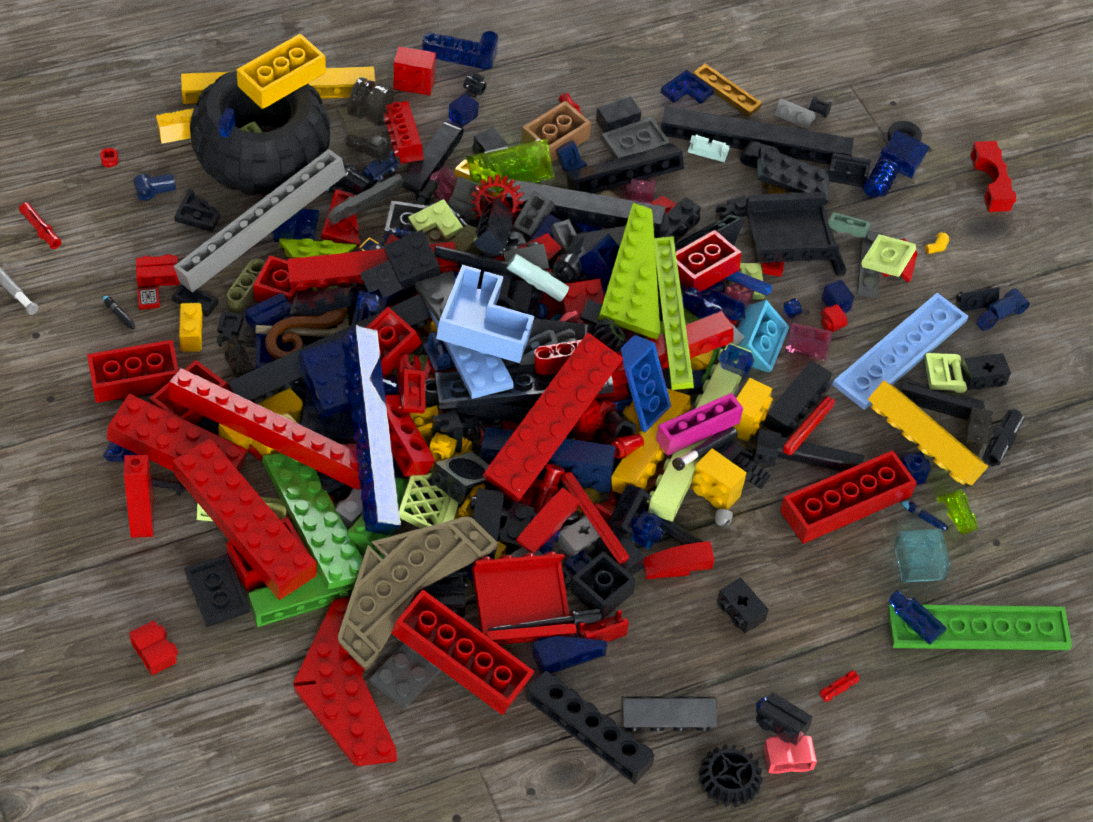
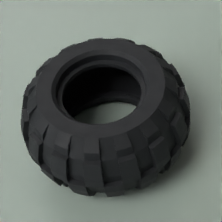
(251, 159)

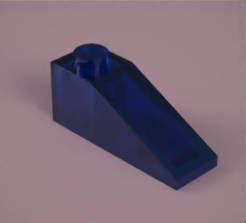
(562, 652)

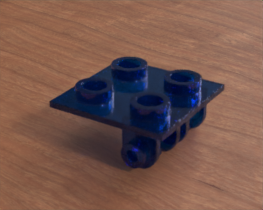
(905, 152)

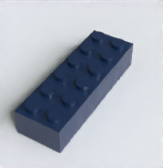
(588, 461)

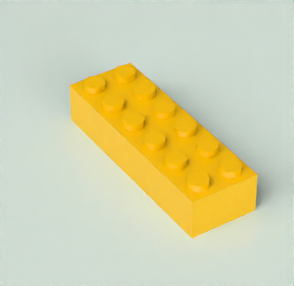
(931, 436)

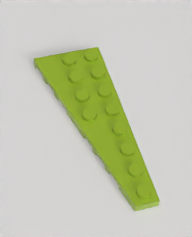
(632, 288)

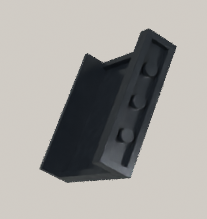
(790, 227)

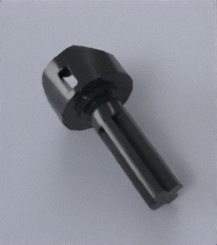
(568, 264)

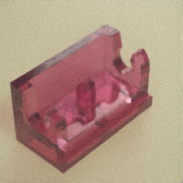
(446, 183)

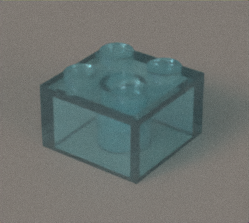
(922, 555)

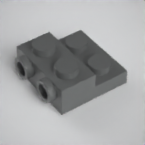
(462, 196)

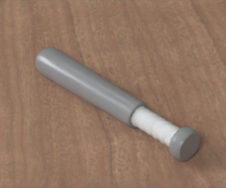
(16, 292)

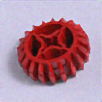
(490, 196)

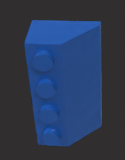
(645, 380)

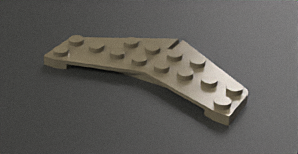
(390, 583)

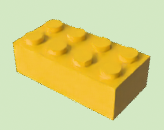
(281, 71)

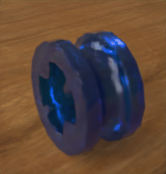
(792, 308)

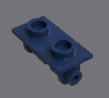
(375, 172)
(438, 353)

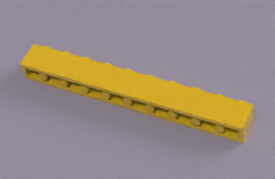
(332, 84)

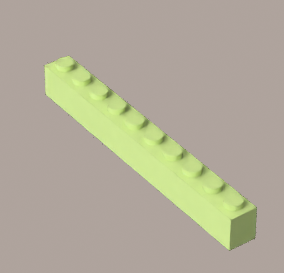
(674, 484)

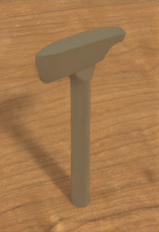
(260, 329)

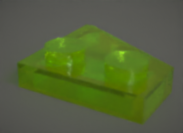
(959, 511)

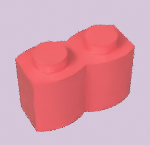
(787, 757)

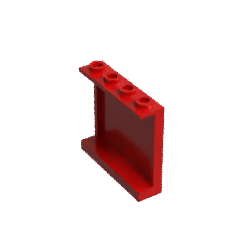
(519, 592)

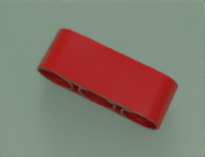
(552, 357)

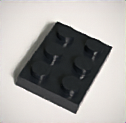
(217, 590)

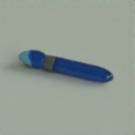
(911, 507)

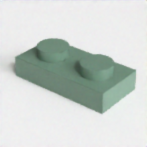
(848, 224)

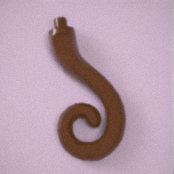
(321, 321)

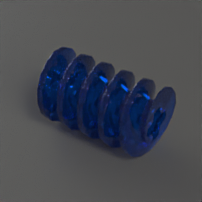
(881, 178)

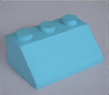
(763, 334)

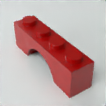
(988, 158)

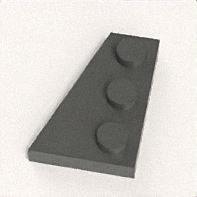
(436, 292)

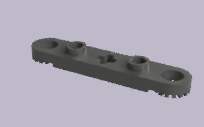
(365, 199)

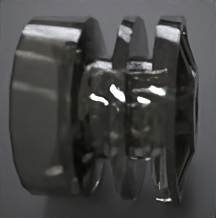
(370, 100)

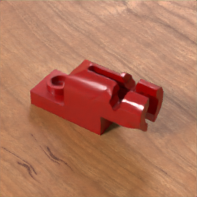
(411, 384)

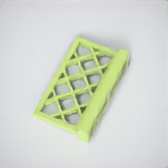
(446, 505)

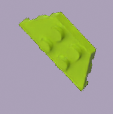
(307, 247)

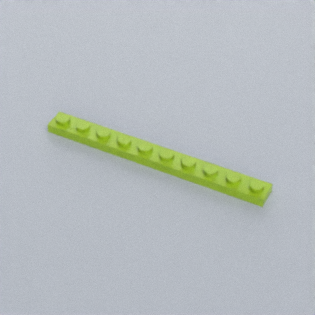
(673, 314)

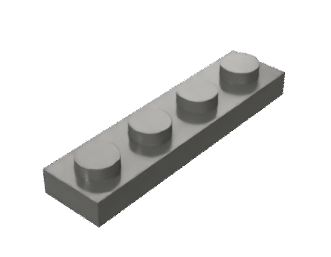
(868, 279)

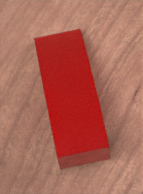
(548, 521)
(679, 560)

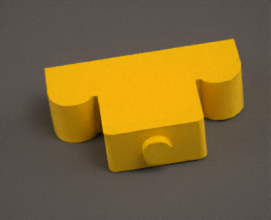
(284, 403)

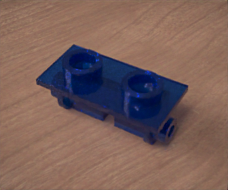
(707, 304)
(732, 308)

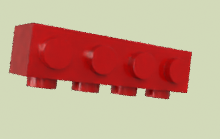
(403, 132)

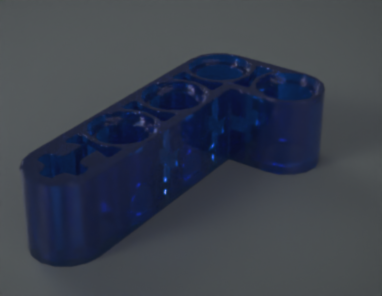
(463, 51)

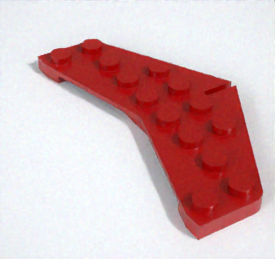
(339, 698)

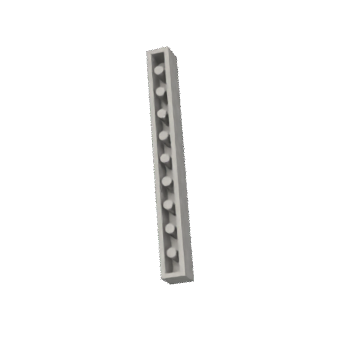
(259, 220)

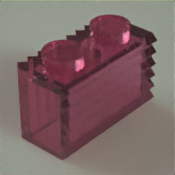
(809, 341)

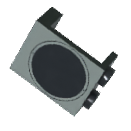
(459, 474)

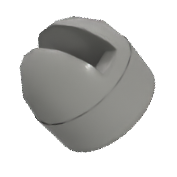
(379, 141)
(723, 517)

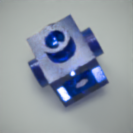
(917, 466)
(647, 529)

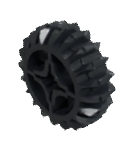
(726, 787)

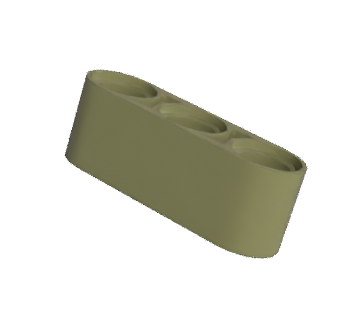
(241, 292)

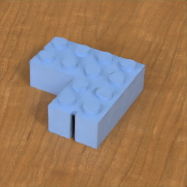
(478, 323)

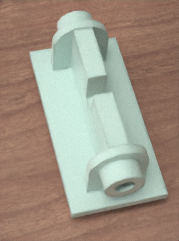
(714, 150)

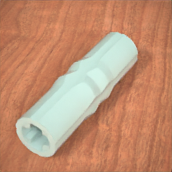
(537, 277)

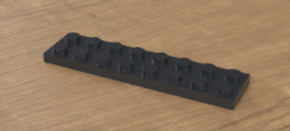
(526, 387)

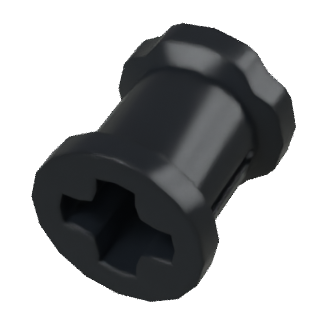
(820, 106)

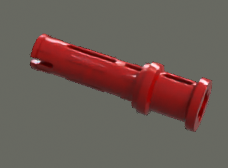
(548, 486)

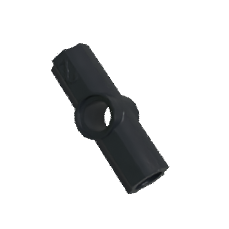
(354, 179)
(1003, 437)

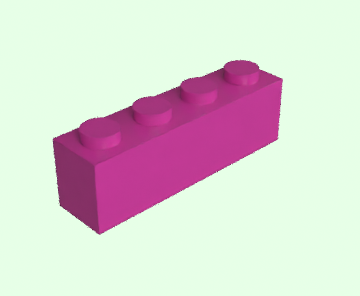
(699, 424)

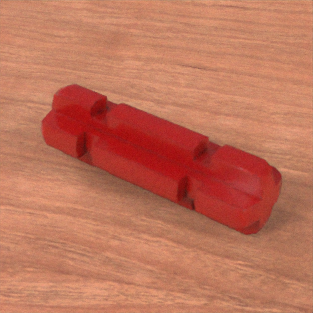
(839, 686)

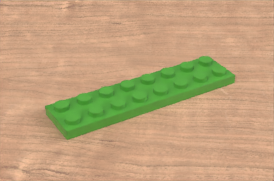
(315, 519)
(988, 628)

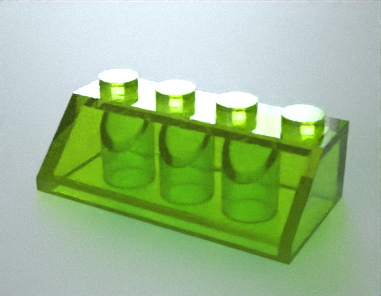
(520, 162)

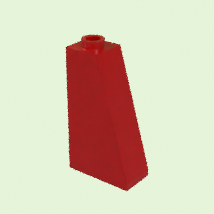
(139, 495)

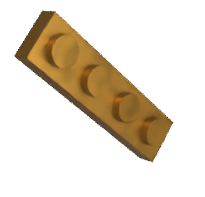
(728, 90)

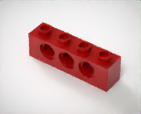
(406, 441)

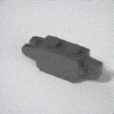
(545, 338)

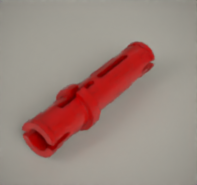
(43, 230)

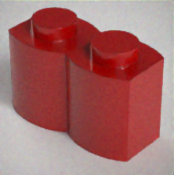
(153, 647)

